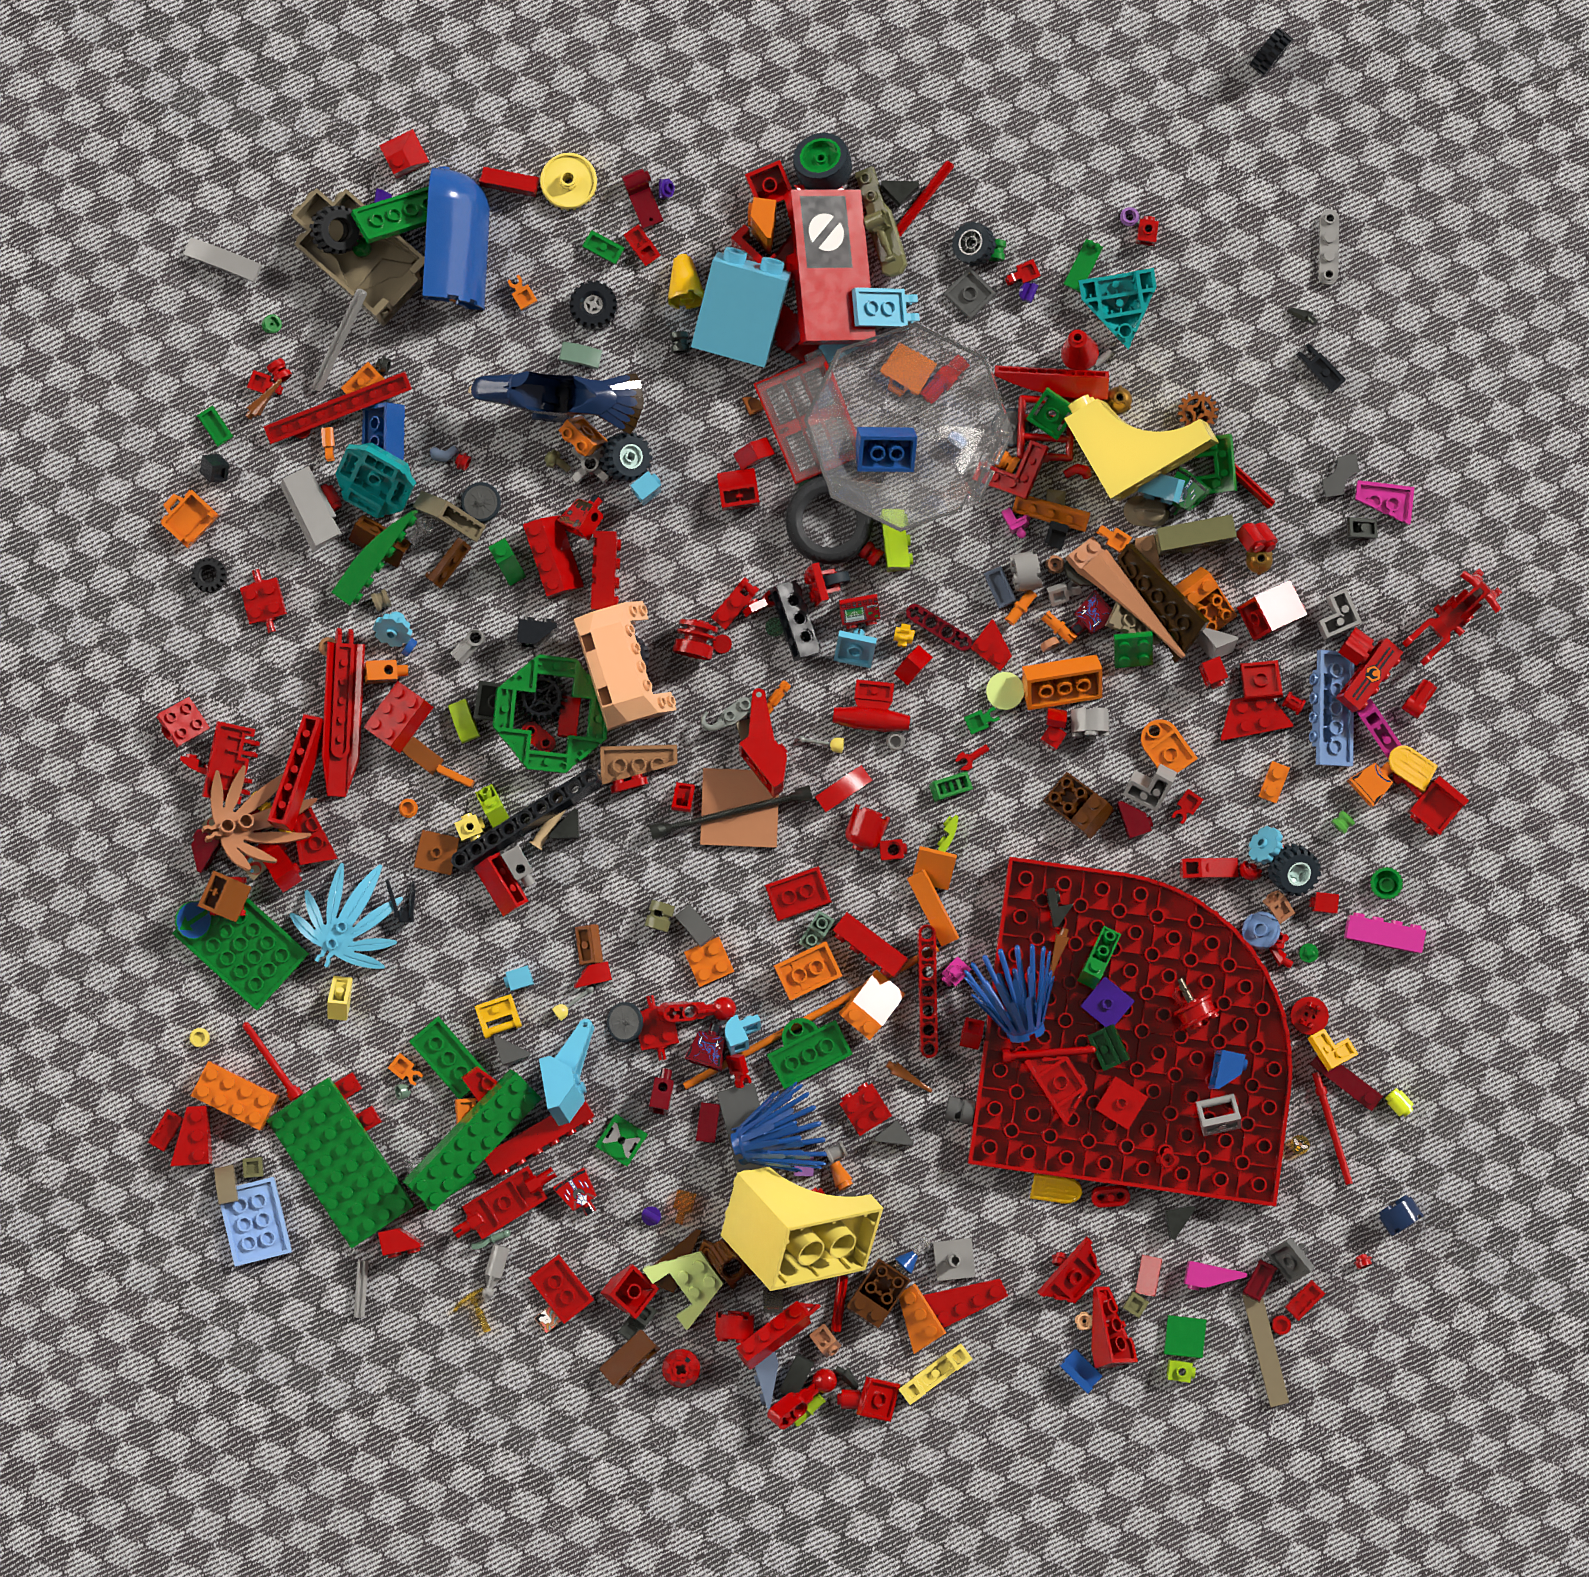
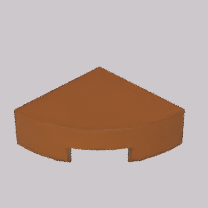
(752, 405)

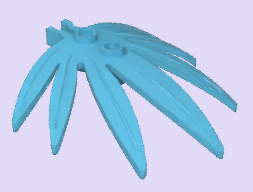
(338, 932)

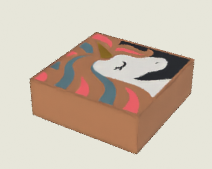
(547, 1319)

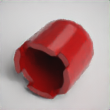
(865, 828)

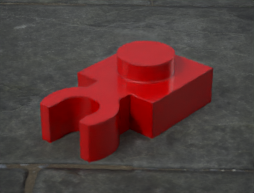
(1188, 804)

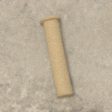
(546, 830)

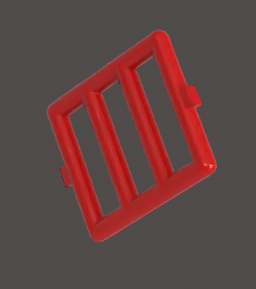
(1022, 436)

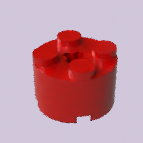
(734, 1325)

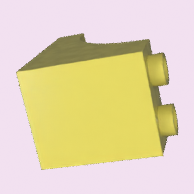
(1127, 455)
(797, 1233)

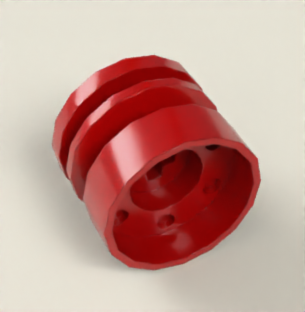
(695, 639)

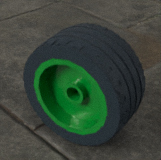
(822, 162)

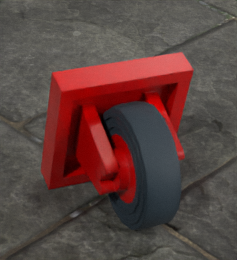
(823, 583)

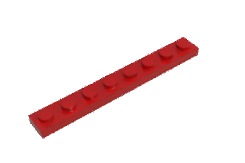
(337, 407)

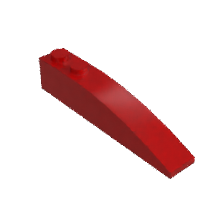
(1063, 382)

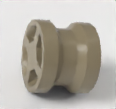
(381, 600)

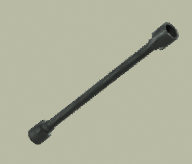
(800, 795)

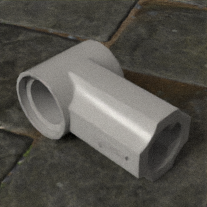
(467, 647)

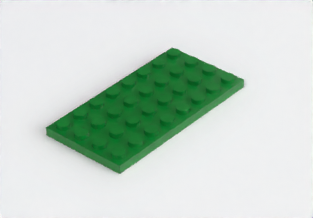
(340, 1162)

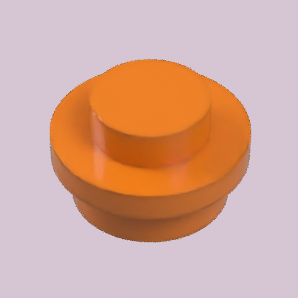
(408, 808)

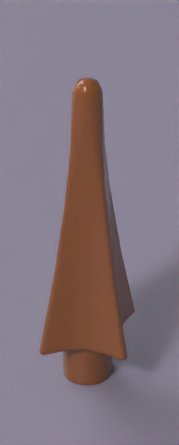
(259, 404)
(1060, 942)
(899, 1071)

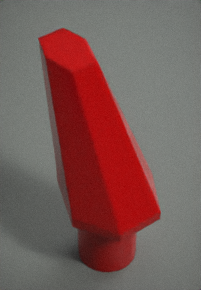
(1280, 957)

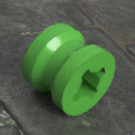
(1343, 822)

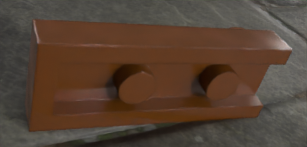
(448, 563)

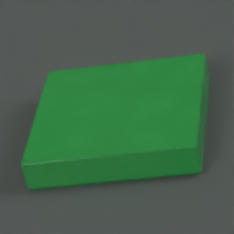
(1185, 1336)

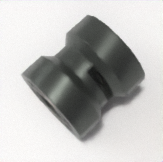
(679, 342)

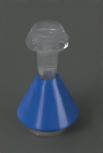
(906, 1262)

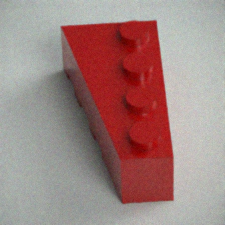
(605, 569)

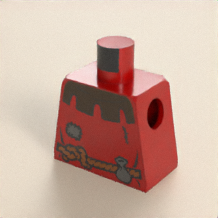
(582, 517)

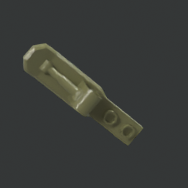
(881, 225)

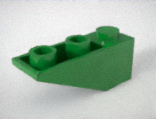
(1099, 957)

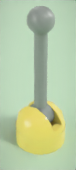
(836, 744)
(561, 1010)

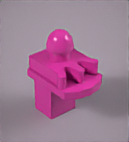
(1016, 525)

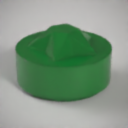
(362, 249)
(271, 324)
(1308, 953)

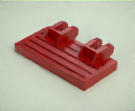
(226, 757)

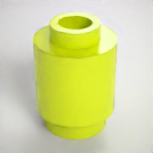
(1399, 1102)

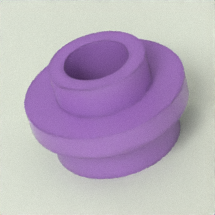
(1129, 210)

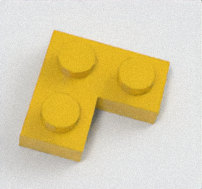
(1328, 1052)

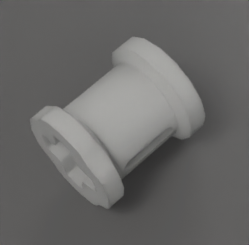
(836, 1152)

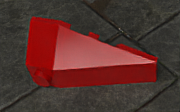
(1109, 1339)

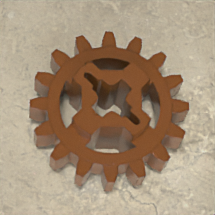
(1190, 409)

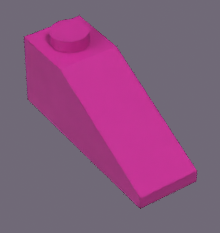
(1379, 728)
(1206, 1275)

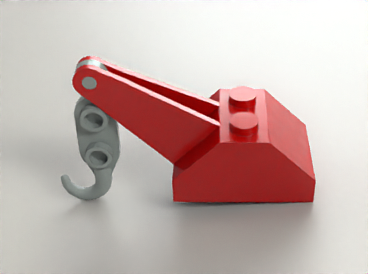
(760, 748)

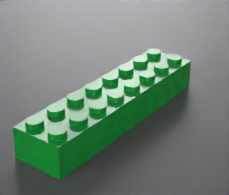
(472, 1140)

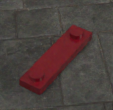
(1349, 1083)

